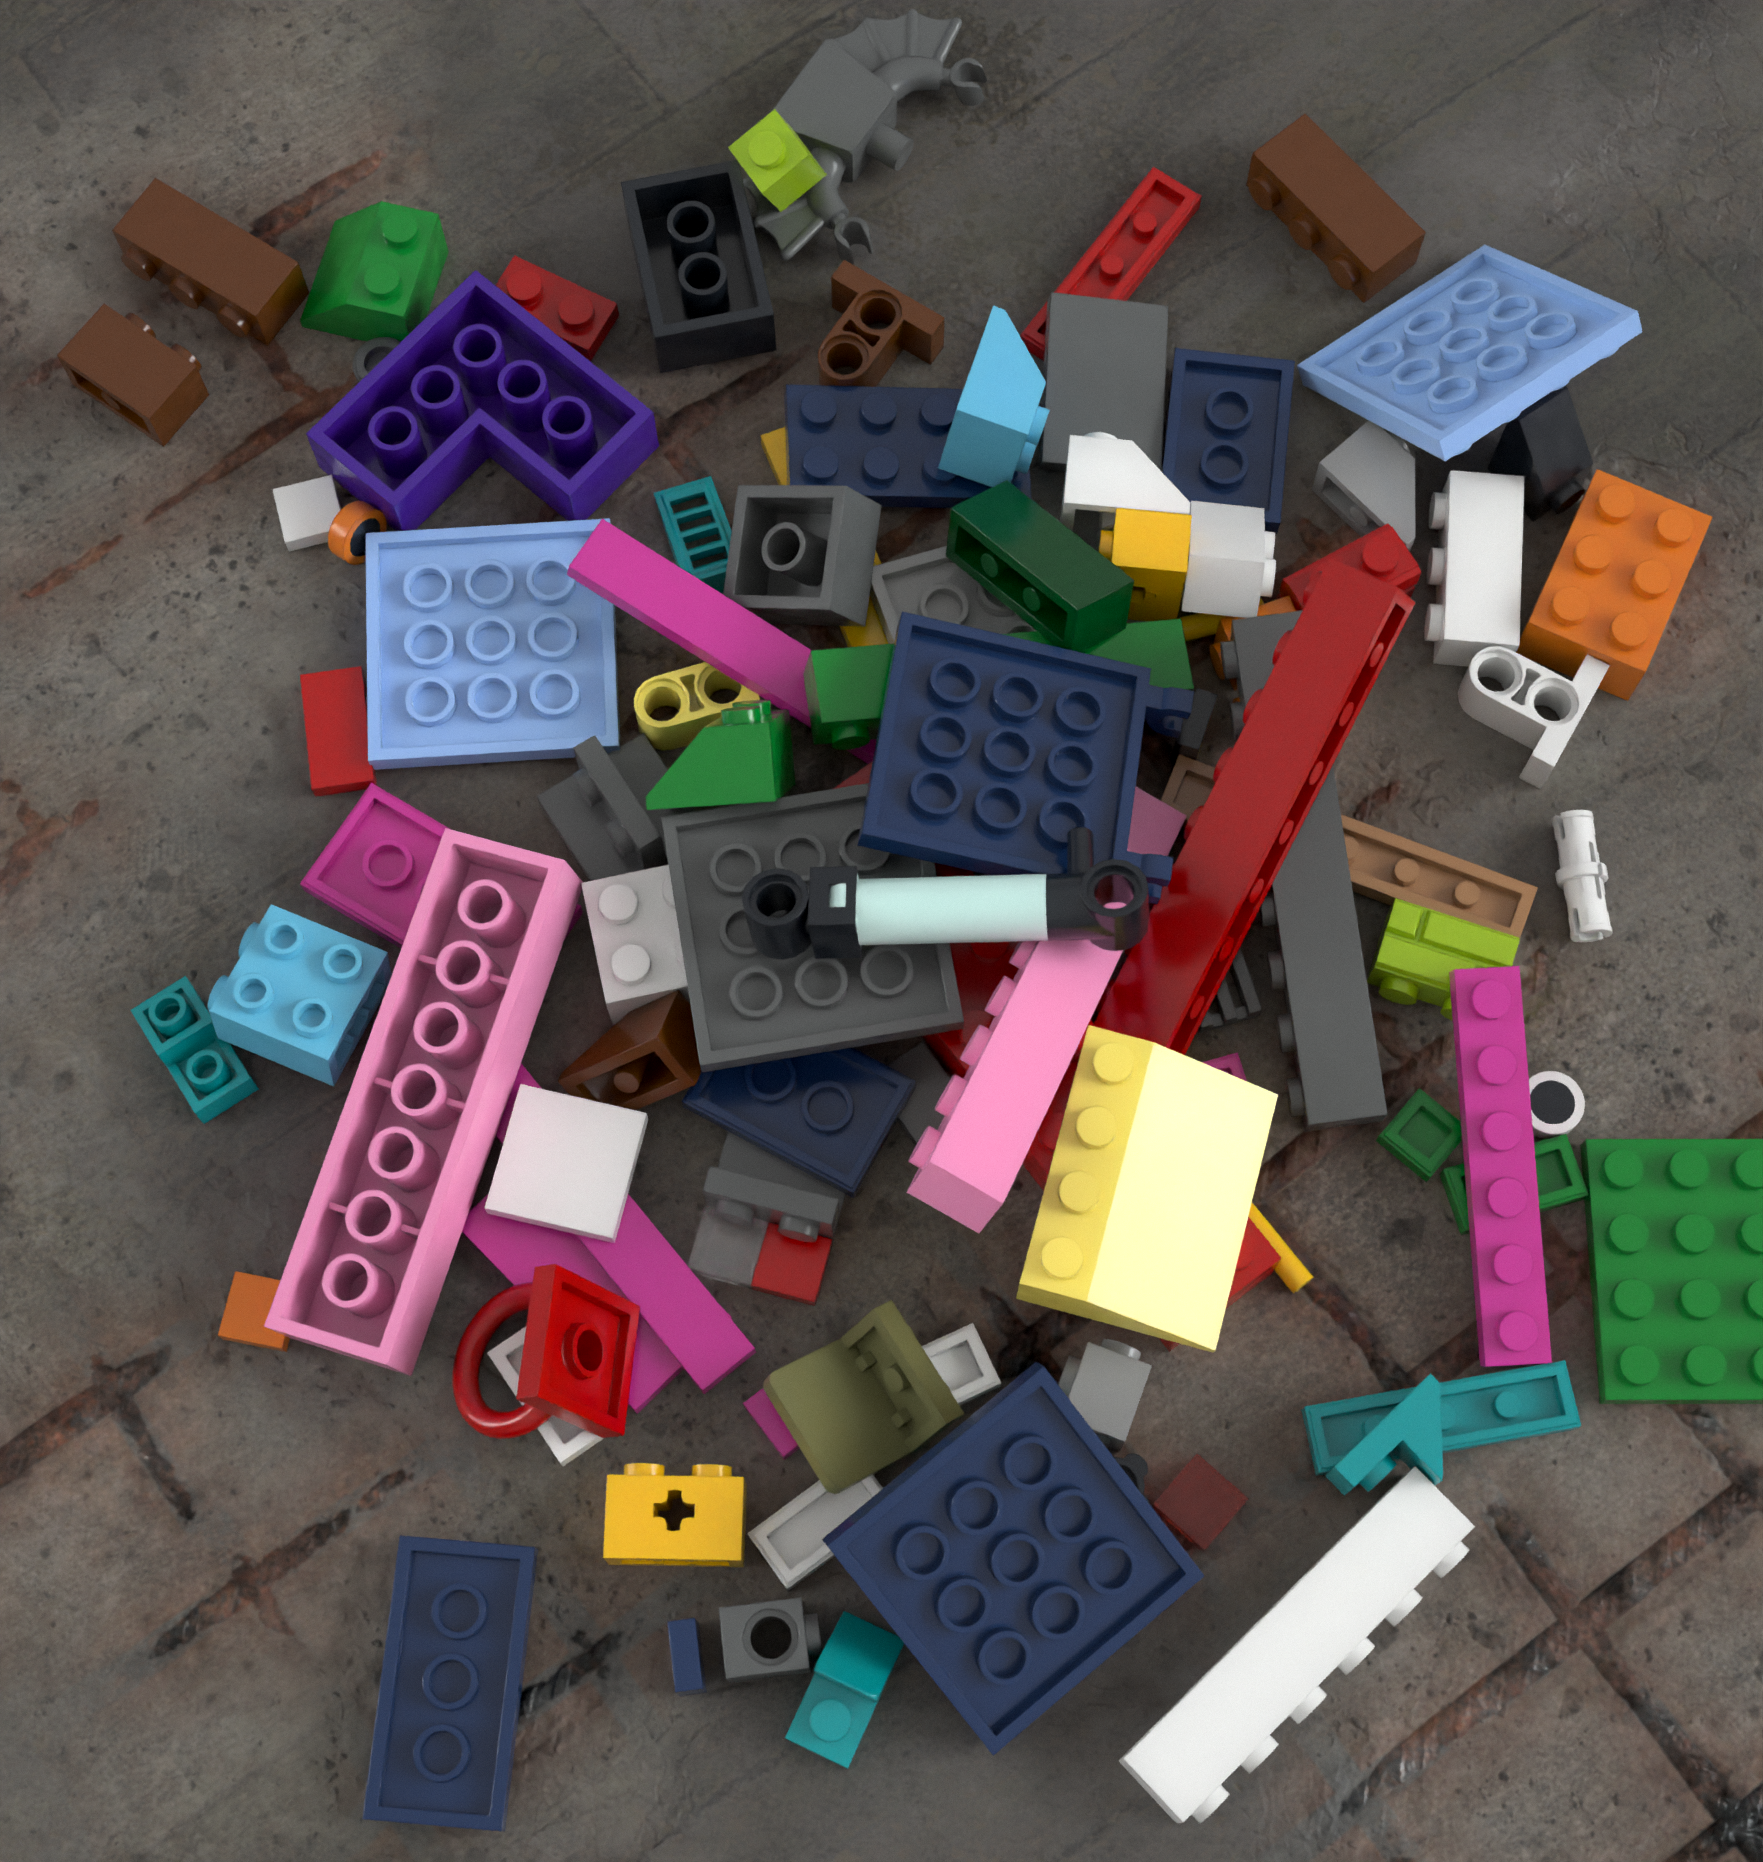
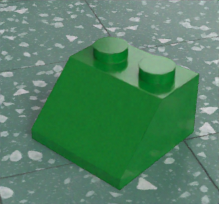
(377, 273)
(732, 761)

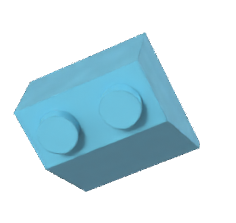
(998, 409)

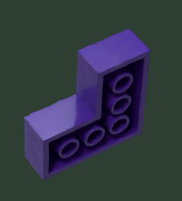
(475, 387)

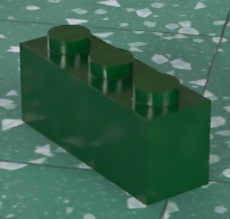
(1039, 568)

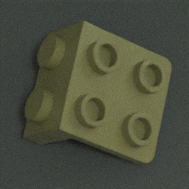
(863, 1400)

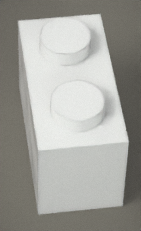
(1228, 560)

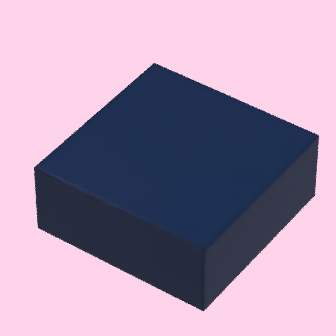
(687, 1657)

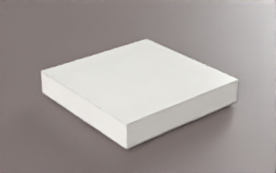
(566, 1163)

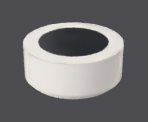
(1555, 1104)

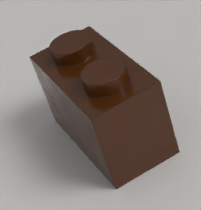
(134, 373)

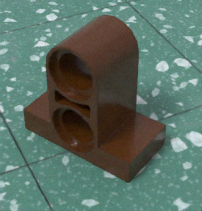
(871, 351)

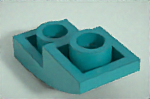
(187, 1044)

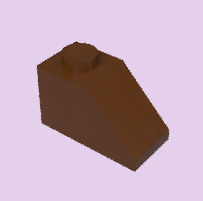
(640, 1057)

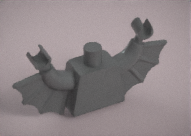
(848, 114)

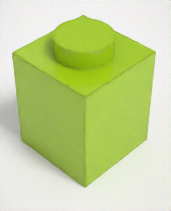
(777, 160)

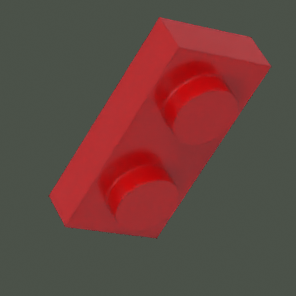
(561, 305)

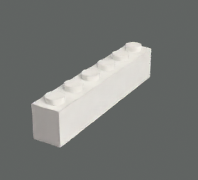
(1296, 1646)

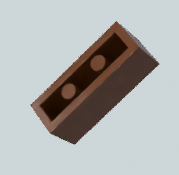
(1334, 208)
(210, 262)

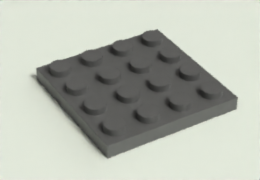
(779, 1009)

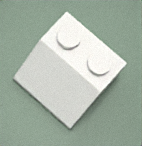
(1111, 475)

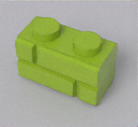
(1422, 948)

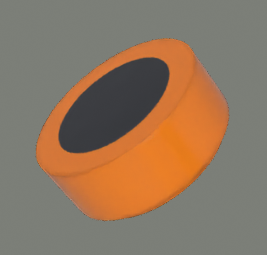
(348, 531)

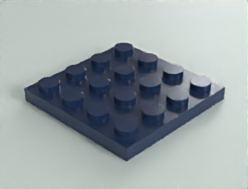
(1014, 1557)

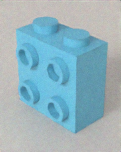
(299, 994)

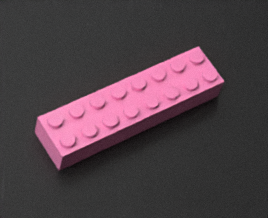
(426, 1102)

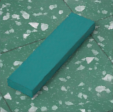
(1473, 1412)

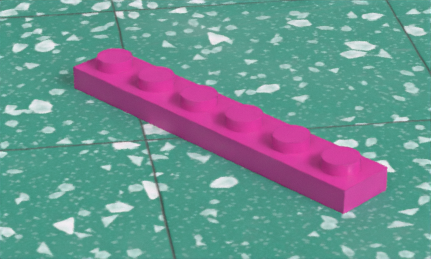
(1500, 1166)

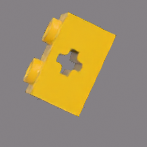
(1155, 554)
(640, 1537)

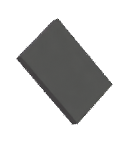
(1103, 374)

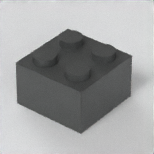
(803, 554)

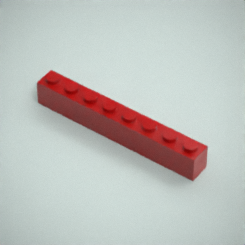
(1256, 805)

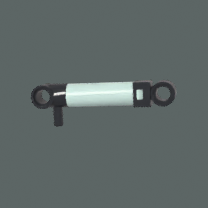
(855, 912)

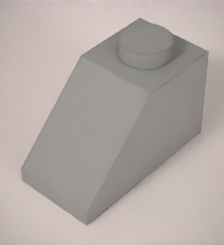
(1370, 482)

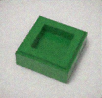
(1422, 1135)

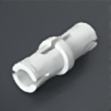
(1581, 876)

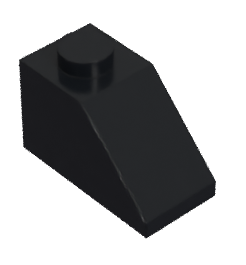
(1548, 451)

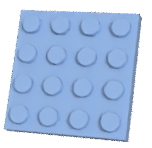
(1469, 351)
(486, 646)

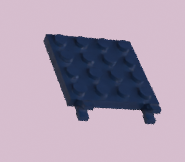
(1007, 748)

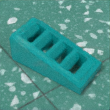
(711, 573)

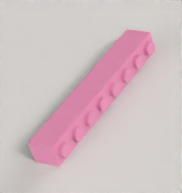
(1021, 1056)

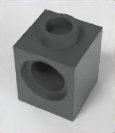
(737, 1632)

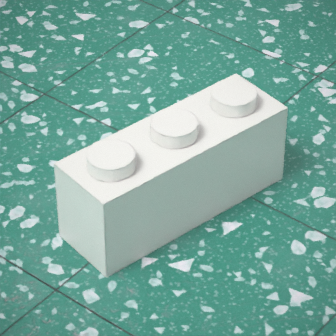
(1475, 565)

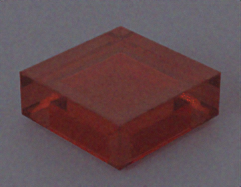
(1199, 1502)

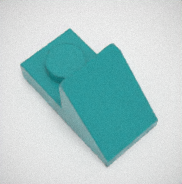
(1409, 1431)
(845, 1689)

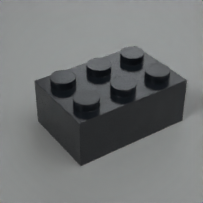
(699, 266)

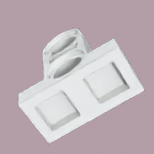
(1525, 687)

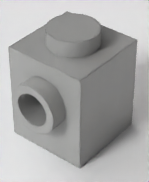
(1106, 1388)

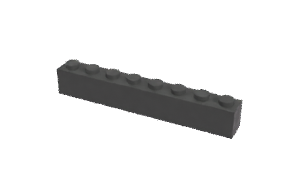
(1314, 932)

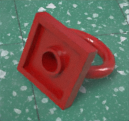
(571, 1362)

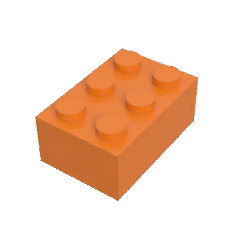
(1614, 582)

